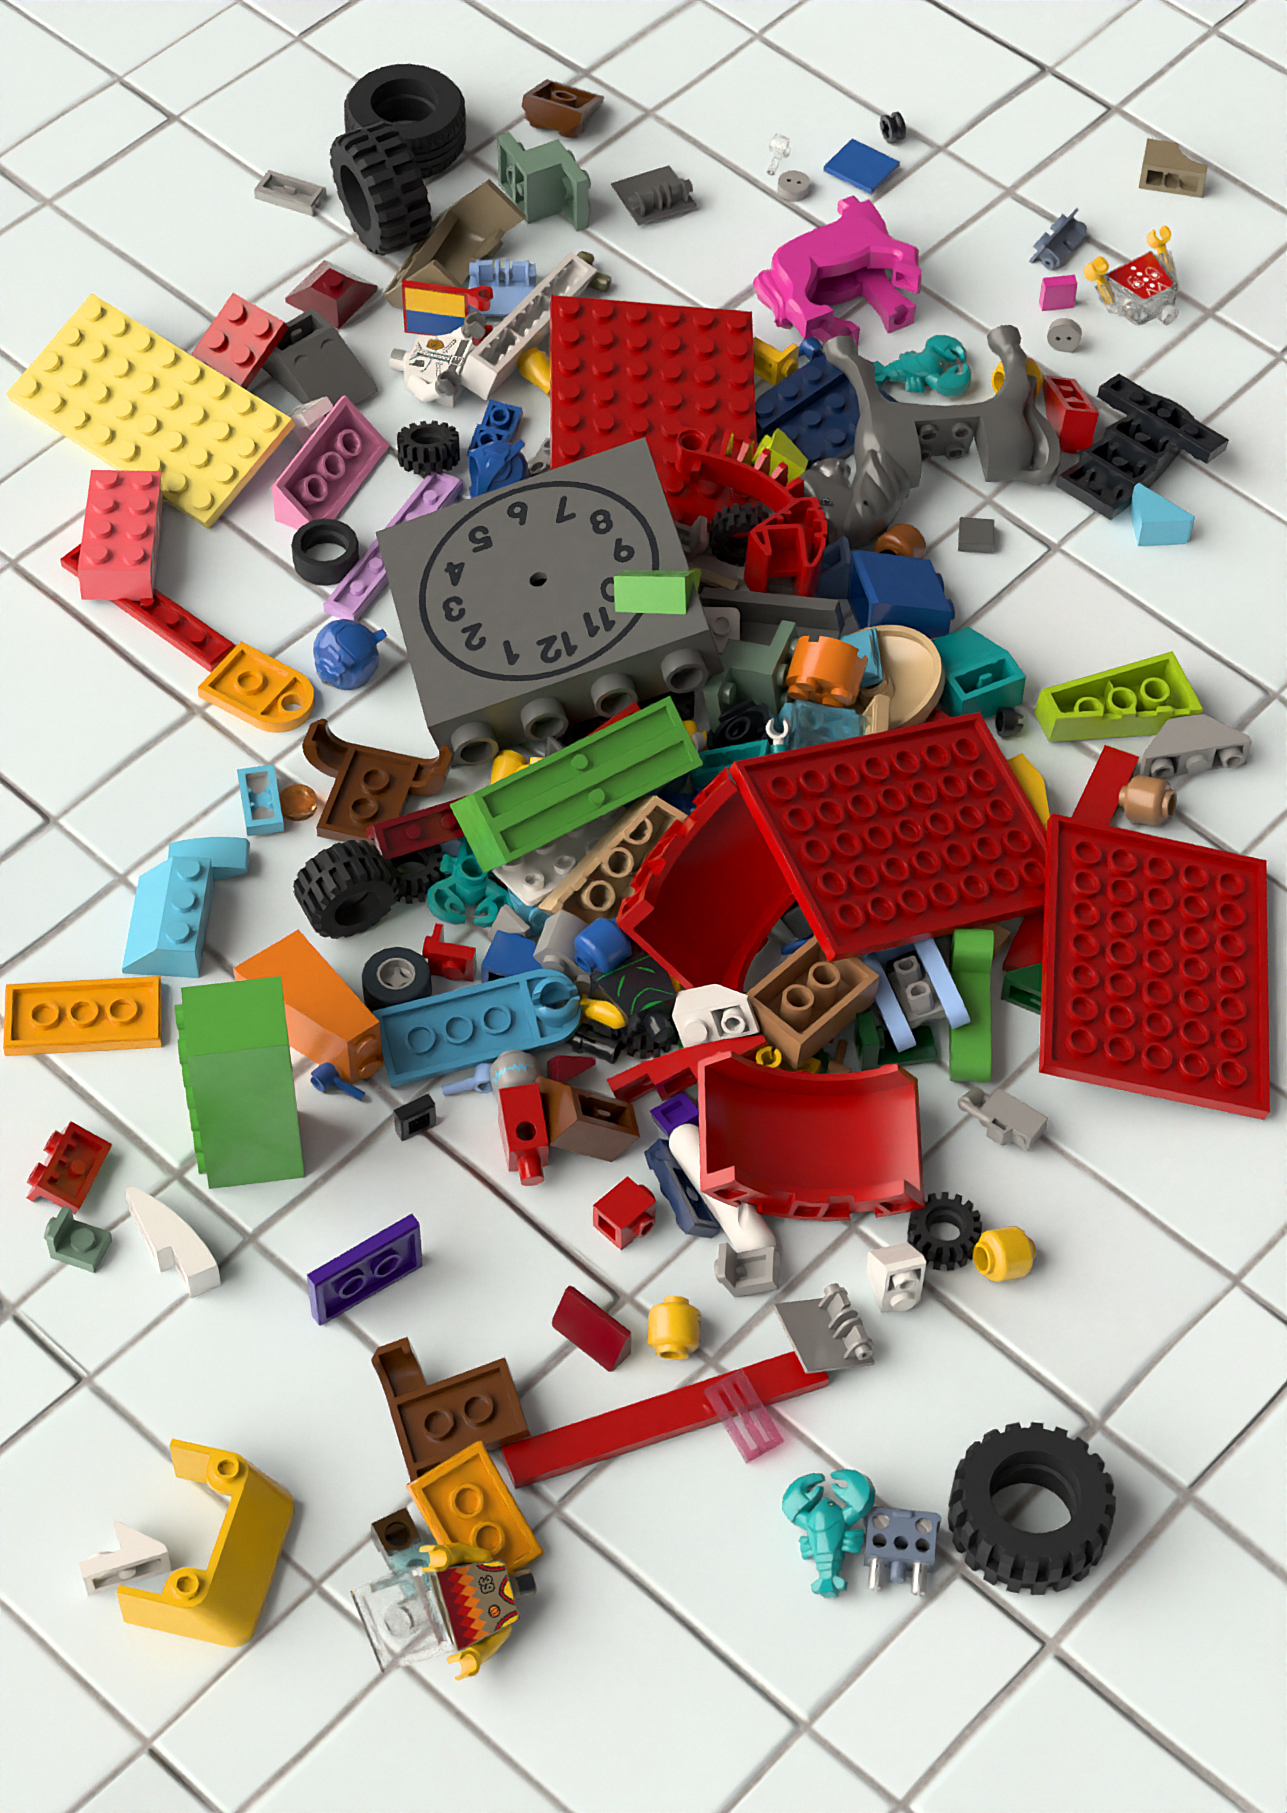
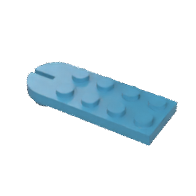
(477, 1025)

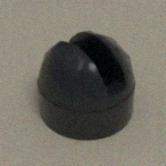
(1007, 721)

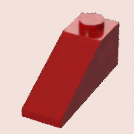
(1069, 413)

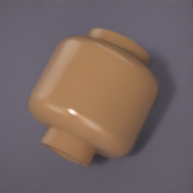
(1148, 800)

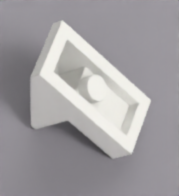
(307, 419)
(137, 1560)

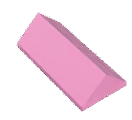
(328, 467)

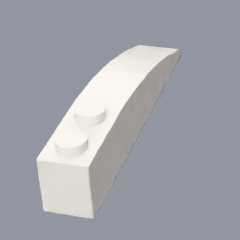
(522, 328)

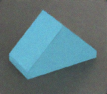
(1158, 520)

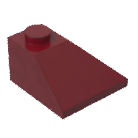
(332, 293)

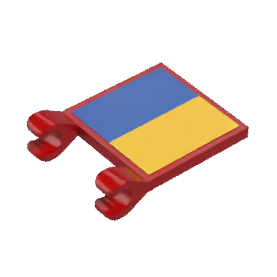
(441, 308)

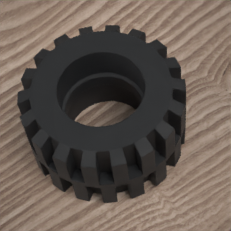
(345, 889)

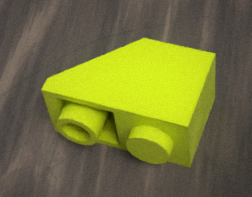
(782, 450)

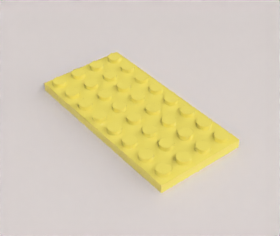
(151, 409)

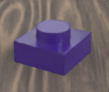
(674, 1113)

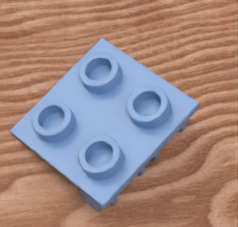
(508, 284)

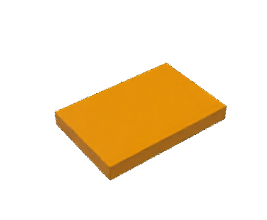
(472, 1505)

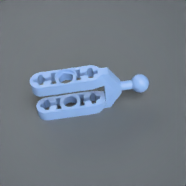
(940, 978)

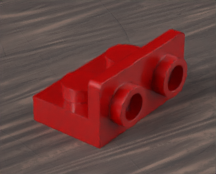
(69, 1168)

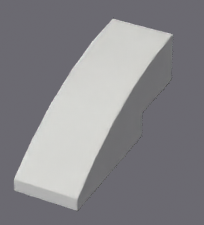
(173, 1242)

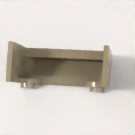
(456, 238)

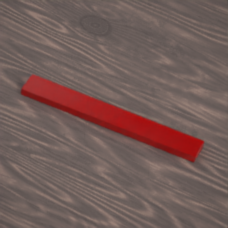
(1096, 805)
(650, 1421)

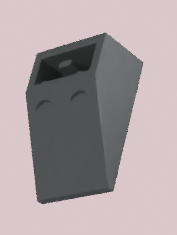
(317, 363)

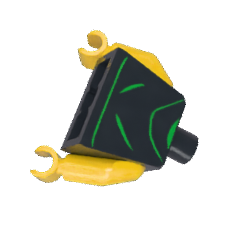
(633, 998)

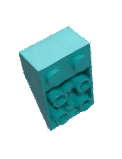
(978, 675)

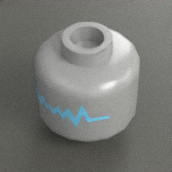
(513, 1069)

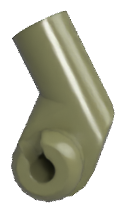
(599, 281)

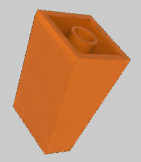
(321, 1010)

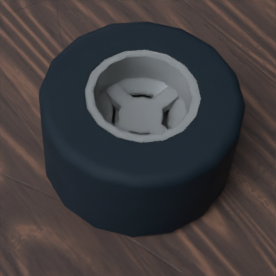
(395, 978)

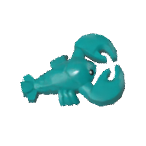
(925, 368)
(466, 885)
(828, 1523)

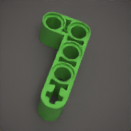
(970, 970)

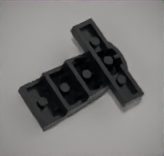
(1136, 447)

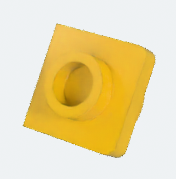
(772, 364)

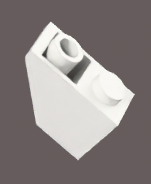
(712, 1015)
(896, 1276)

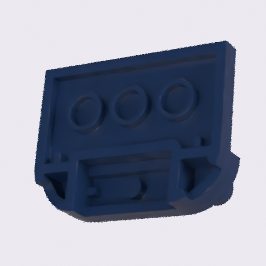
(814, 410)

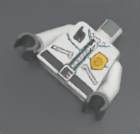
(437, 362)

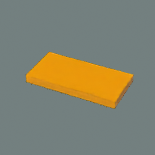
(83, 1016)

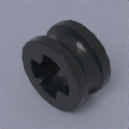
(893, 127)

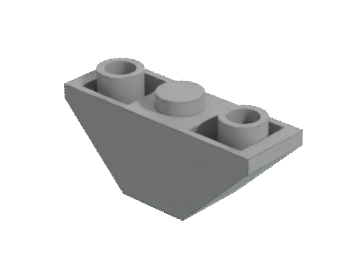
(1194, 746)

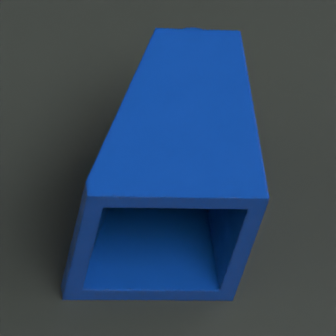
(898, 592)

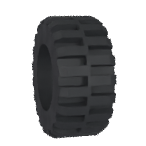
(380, 187)
(1039, 1459)

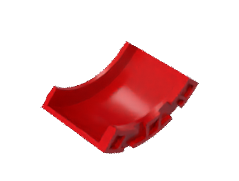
(707, 892)
(809, 1140)

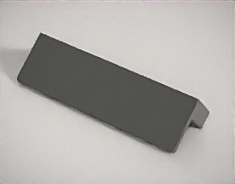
(763, 613)

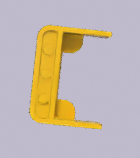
(231, 1593)

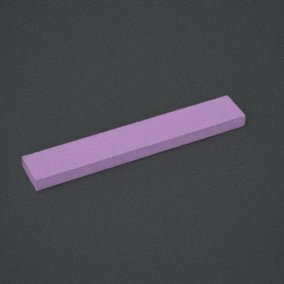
(369, 575)

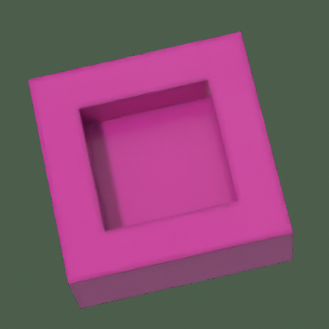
(1058, 292)

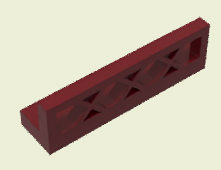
(415, 831)

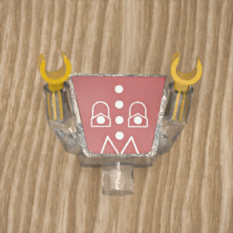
(1140, 287)

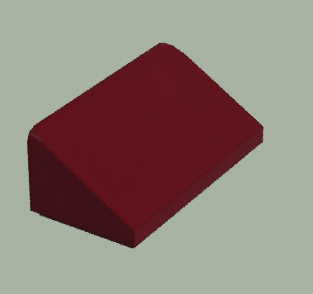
(592, 1329)

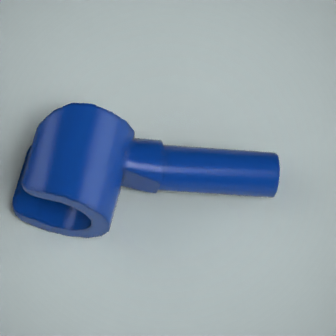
(810, 348)
(327, 1075)

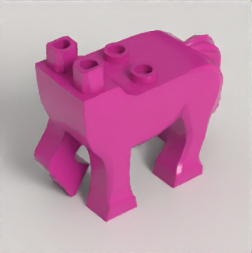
(838, 266)

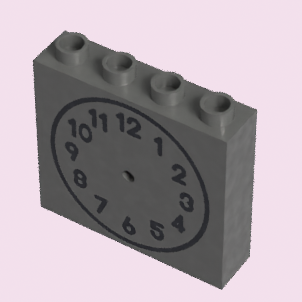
(516, 605)

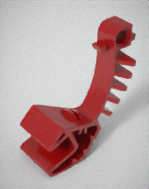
(784, 543)

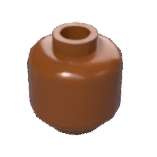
(902, 541)

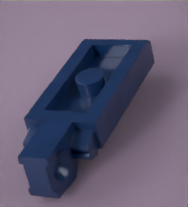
(689, 1207)

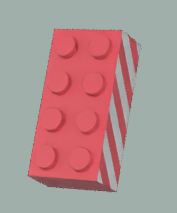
(121, 535)

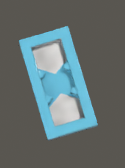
(260, 800)

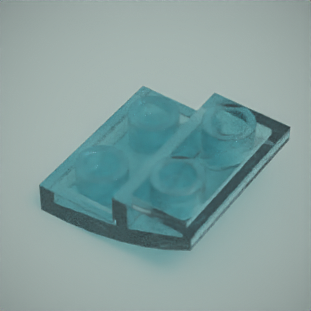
(820, 724)

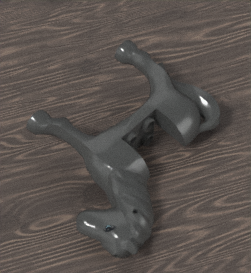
(901, 435)

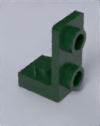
(877, 1048)

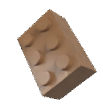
(810, 1001)

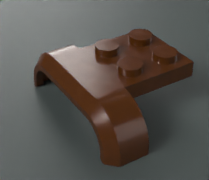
(369, 782)
(449, 1414)

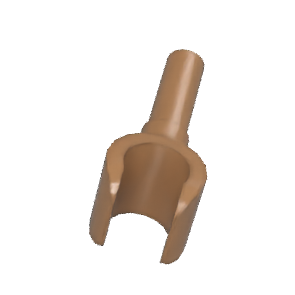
(836, 1065)

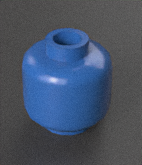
(602, 946)

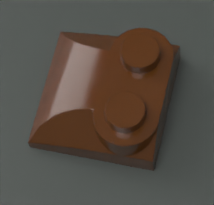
(560, 107)

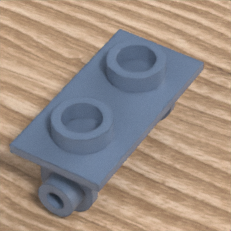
(1066, 231)

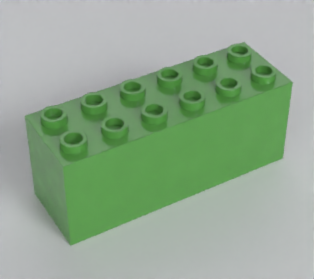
(576, 785)
(239, 1082)

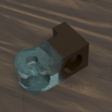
(399, 1541)

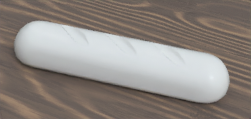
(741, 1224)

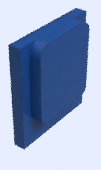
(861, 166)

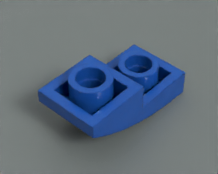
(498, 423)

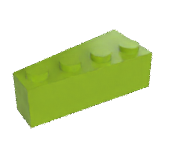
(1118, 701)

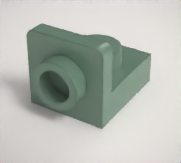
(76, 1241)

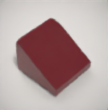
(566, 1067)

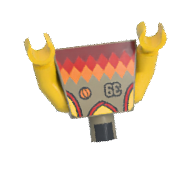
(475, 1600)

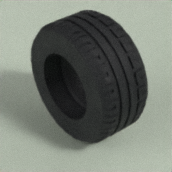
(418, 95)

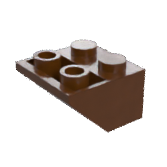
(586, 1120)

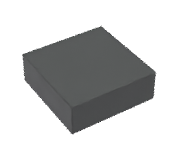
(976, 535)

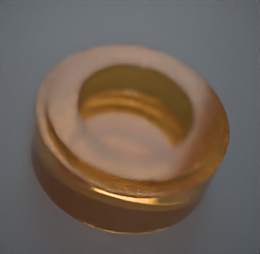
(298, 802)

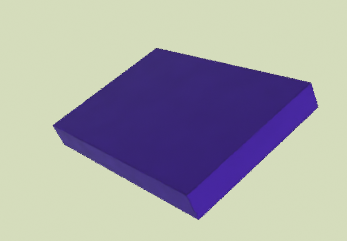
(365, 1269)

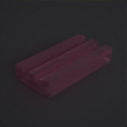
(756, 1406)

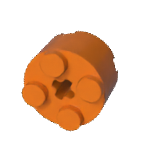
(825, 672)

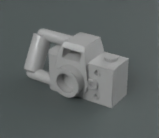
(1005, 1117)

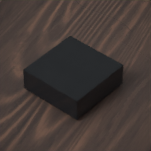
(415, 1117)

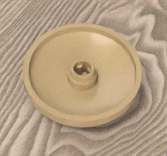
(910, 676)

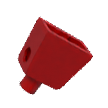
(523, 1132)

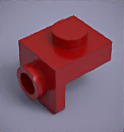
(449, 959)

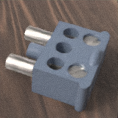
(901, 1529)

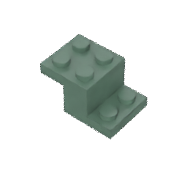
(543, 181)
(752, 674)

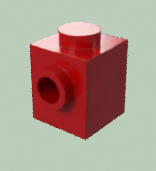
(625, 1213)

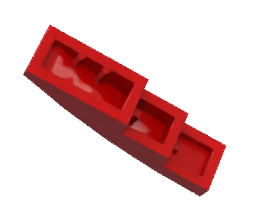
(678, 1069)

